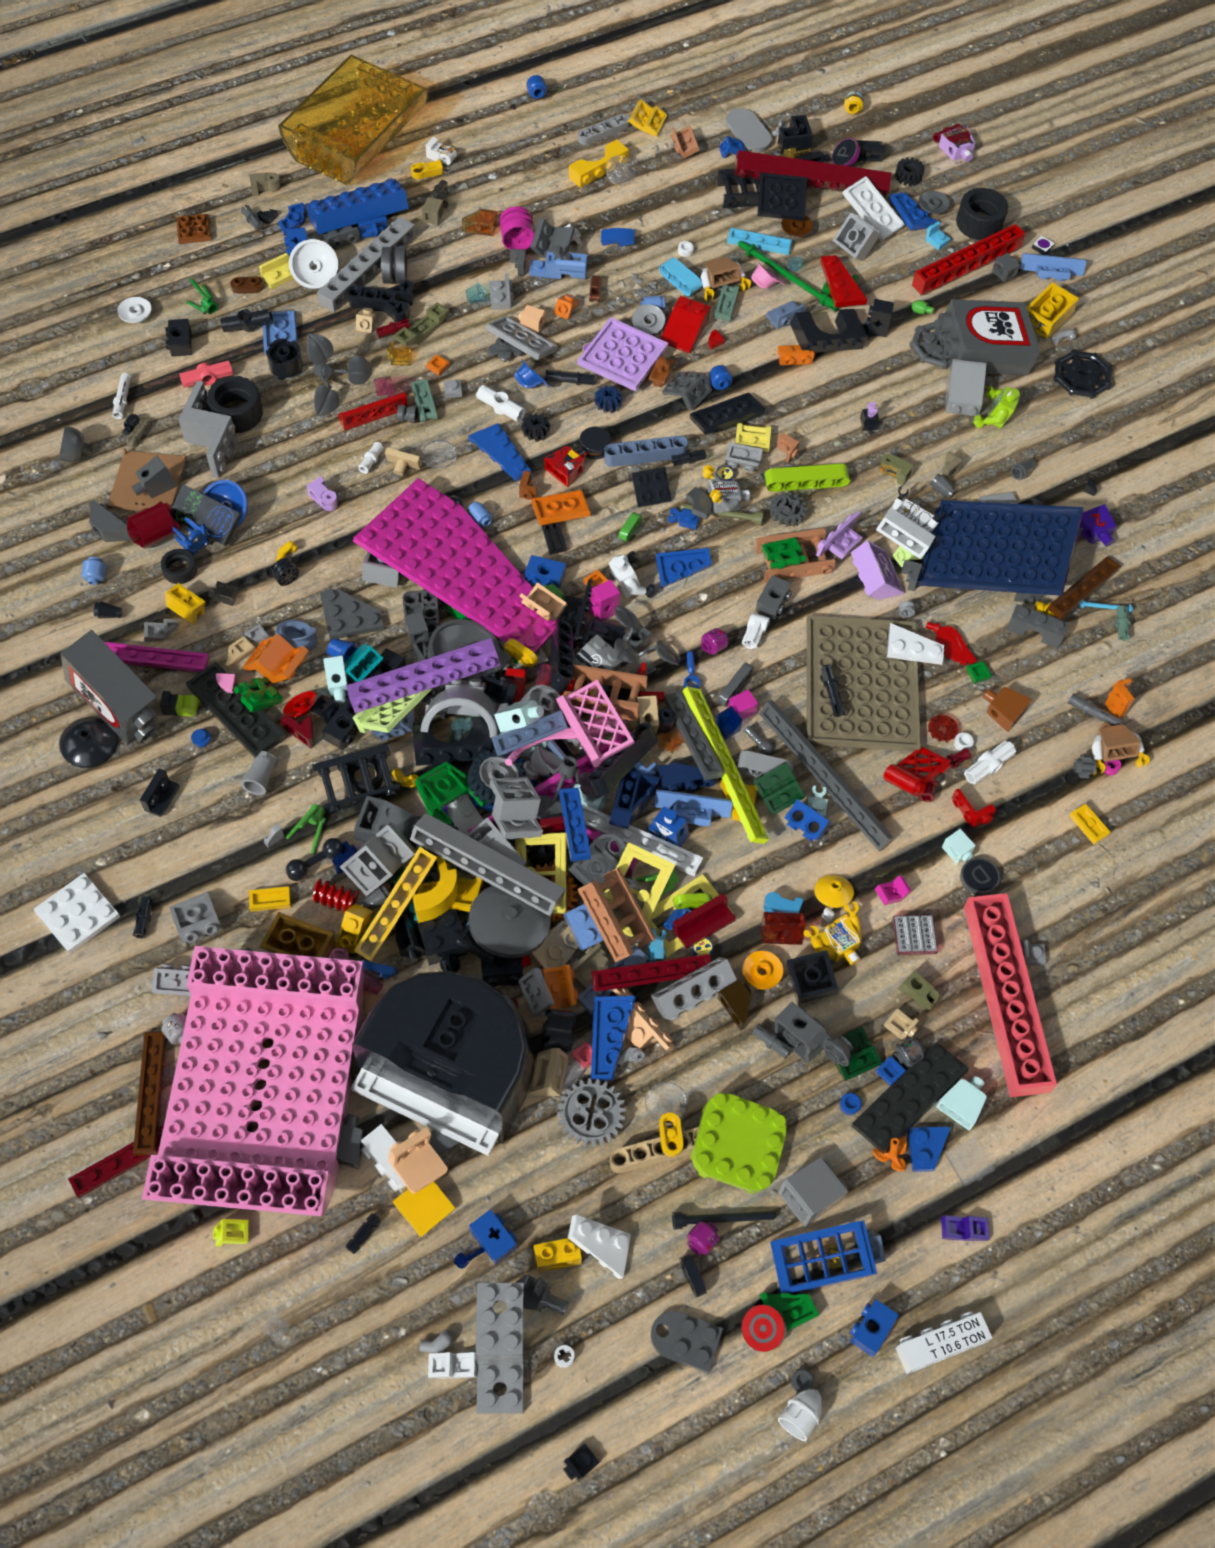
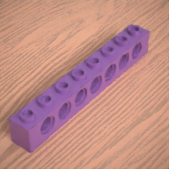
(423, 675)

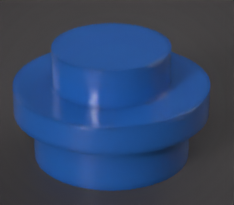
(201, 737)

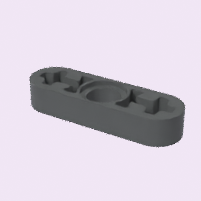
(735, 683)

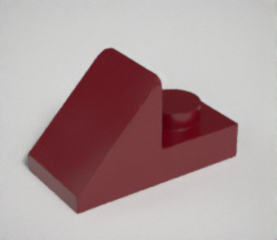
(301, 731)

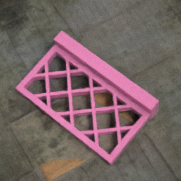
(579, 726)

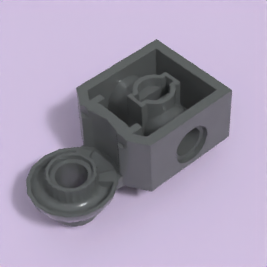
(809, 1037)

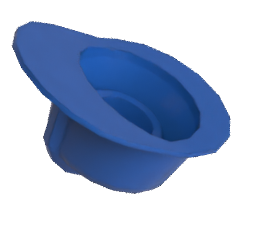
(528, 378)

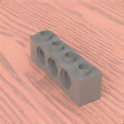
(665, 998)

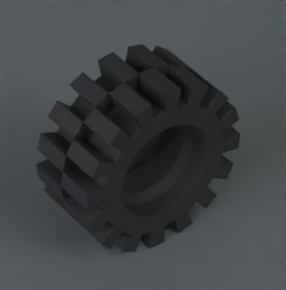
(916, 171)

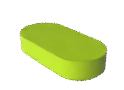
(691, 901)

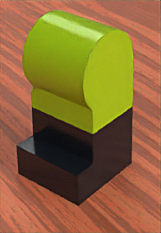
(178, 704)

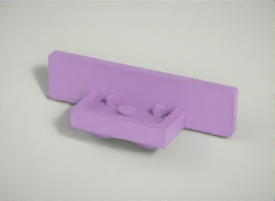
(843, 539)

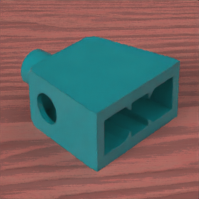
(362, 662)

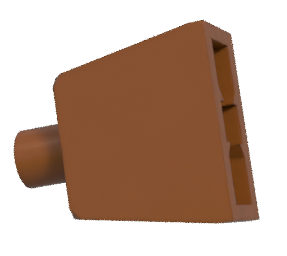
(1006, 706)

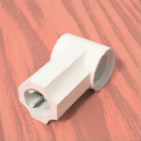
(756, 627)

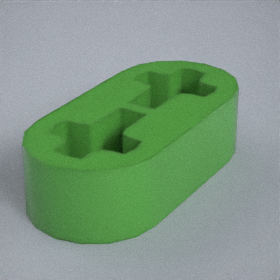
(630, 527)

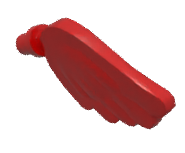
(953, 643)

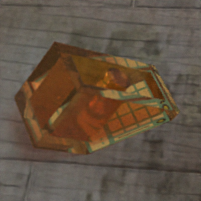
(480, 222)

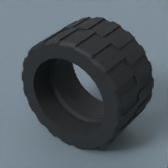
(986, 202)
(233, 389)

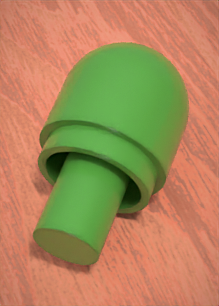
(922, 307)

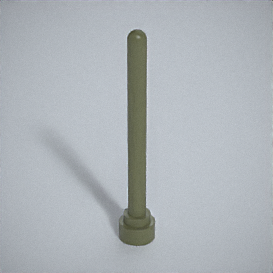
(756, 517)

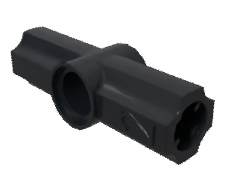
(246, 320)

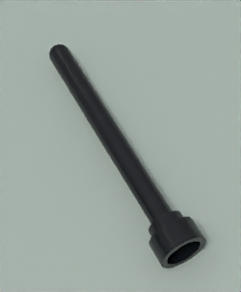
(681, 1220)

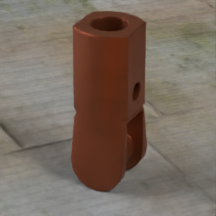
(595, 288)

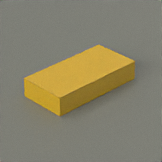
(269, 899)

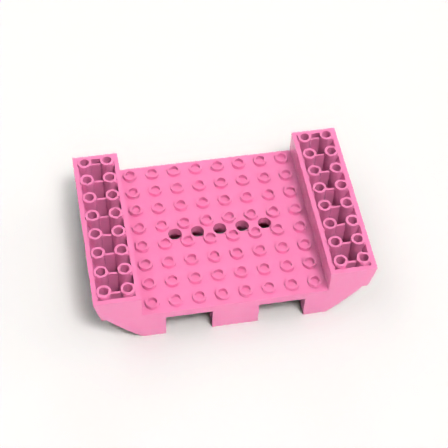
(236, 1004)

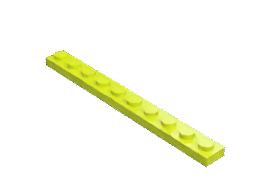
(731, 776)

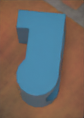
(775, 903)

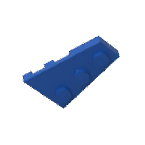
(910, 213)
(681, 564)

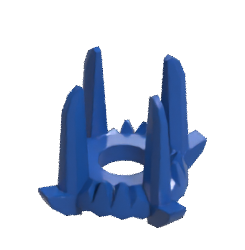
(187, 542)

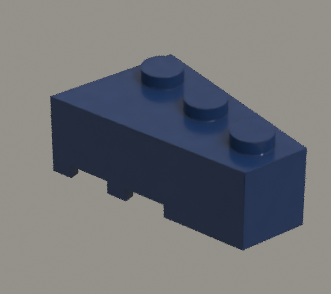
(632, 797)

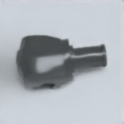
(538, 1295)

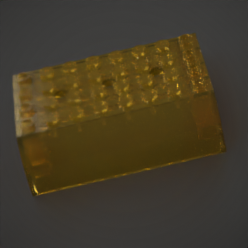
(327, 123)

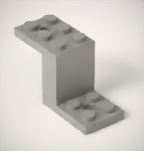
(208, 429)
(499, 1348)

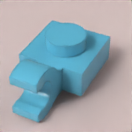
(656, 949)

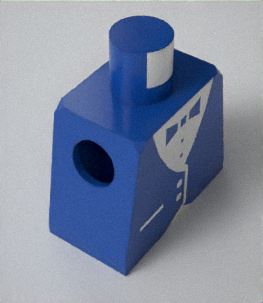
(669, 827)

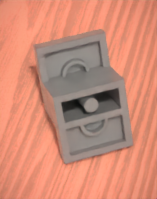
(516, 807)
(378, 859)

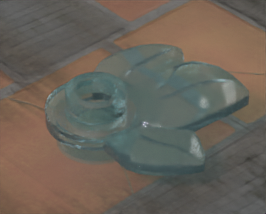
(458, 728)

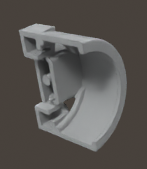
(462, 698)

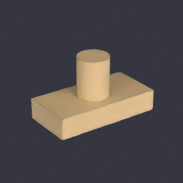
(402, 460)

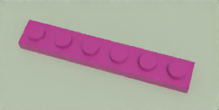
(160, 657)

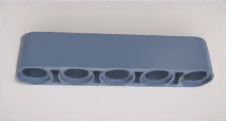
(644, 451)

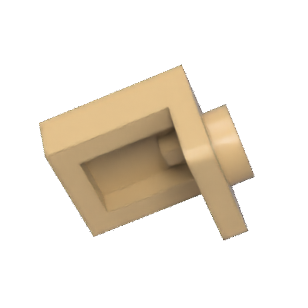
(365, 320)
(901, 1025)

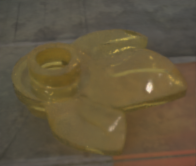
(792, 153)

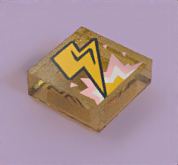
(832, 1262)

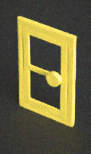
(560, 842)
(698, 883)
(651, 899)

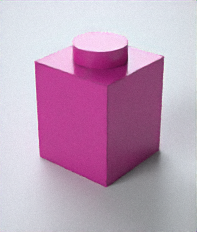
(744, 704)

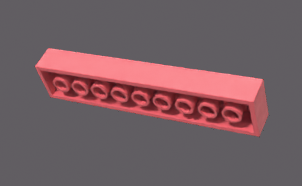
(1009, 996)

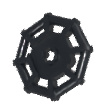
(1083, 385)

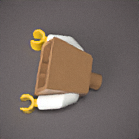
(722, 272)
(1115, 744)

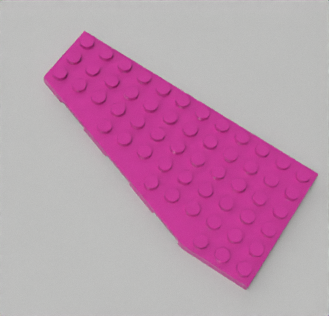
(455, 561)

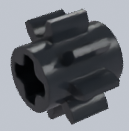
(540, 854)

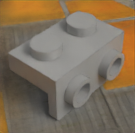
(743, 456)

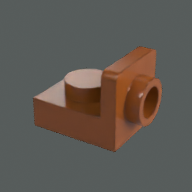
(526, 487)

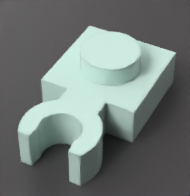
(817, 802)

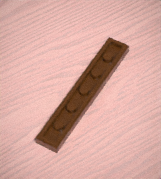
(1084, 587)
(150, 1094)

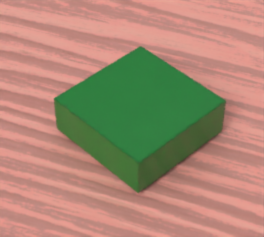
(978, 672)

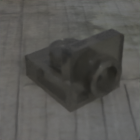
(223, 593)

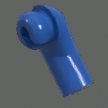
(674, 916)

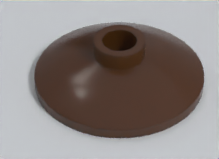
(796, 227)

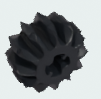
(535, 427)

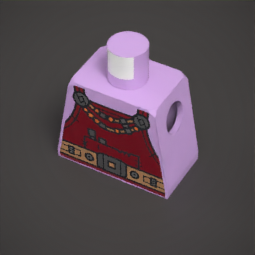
(958, 144)

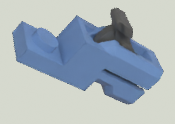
(560, 263)

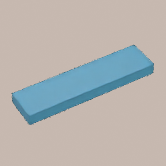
(762, 241)

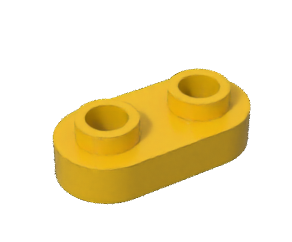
(521, 653)
(670, 1135)

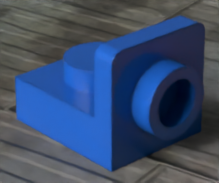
(731, 145)

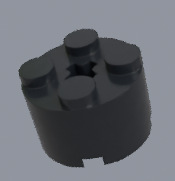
(284, 358)
(558, 1029)

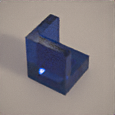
(728, 722)

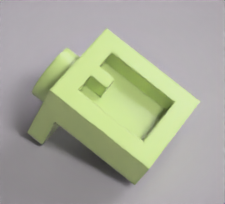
(902, 554)

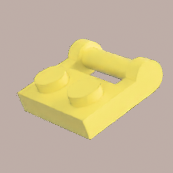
(753, 436)

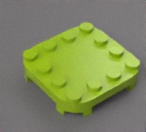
(739, 1143)

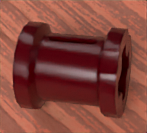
(928, 795)

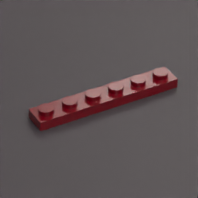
(647, 972)

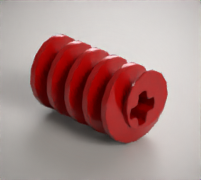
(332, 897)

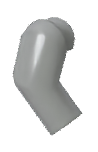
(1069, 333)

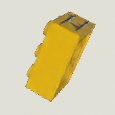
(1051, 309)

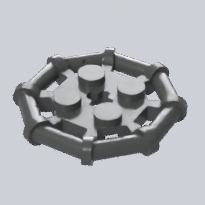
(930, 345)

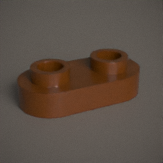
(246, 285)

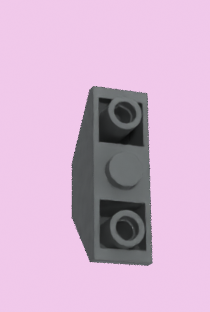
(107, 524)

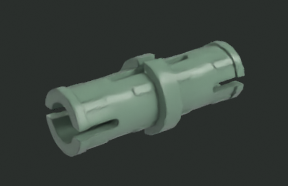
(1123, 623)

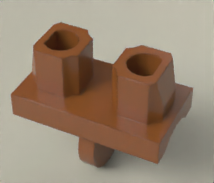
(661, 371)

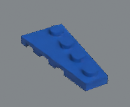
(500, 449)
(610, 1027)

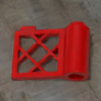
(909, 778)

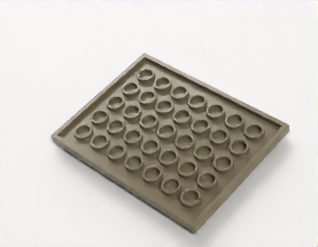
(874, 689)

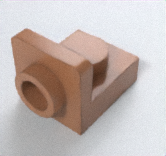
(788, 445)

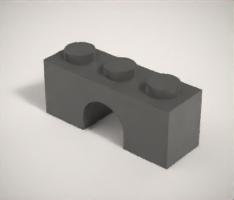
(1029, 619)

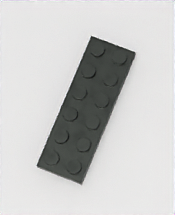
(253, 730)
(910, 1097)

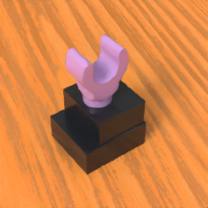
(869, 417)

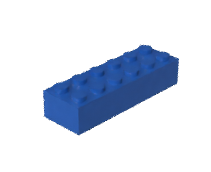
(357, 205)

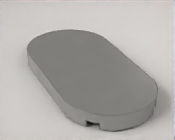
(748, 129)

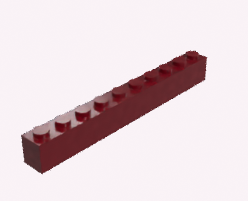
(818, 173)

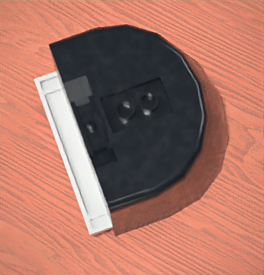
(447, 1056)

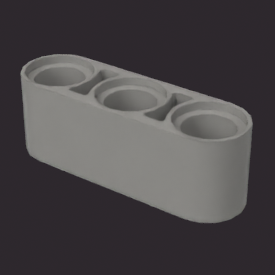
(756, 764)

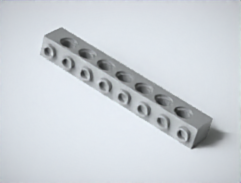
(365, 264)

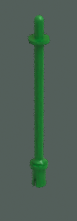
(825, 299)

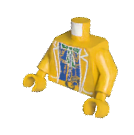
(839, 937)

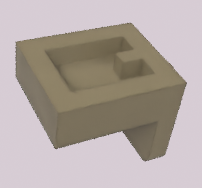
(952, 465)

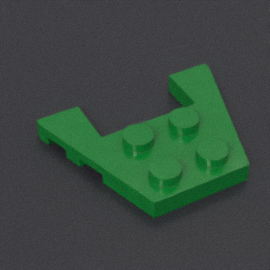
(442, 787)

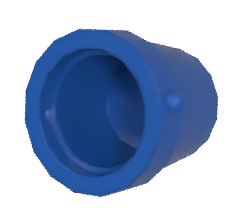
(341, 648)

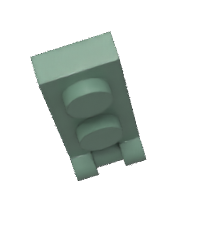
(726, 302)
(423, 400)

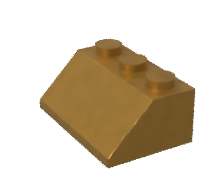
(297, 937)

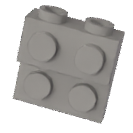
(195, 918)

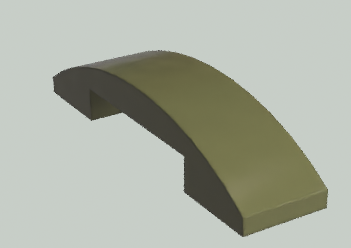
(423, 328)

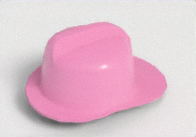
(764, 277)

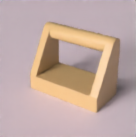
(554, 1075)

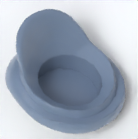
(298, 633)

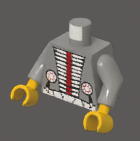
(723, 494)

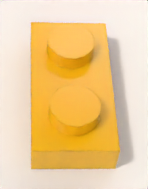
(1090, 824)

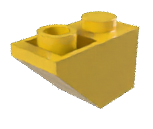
(353, 927)

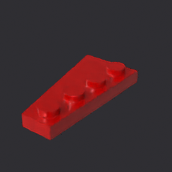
(840, 283)

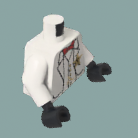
(916, 513)
(626, 577)

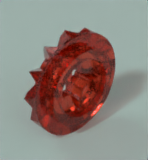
(947, 723)

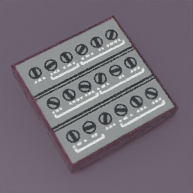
(915, 935)

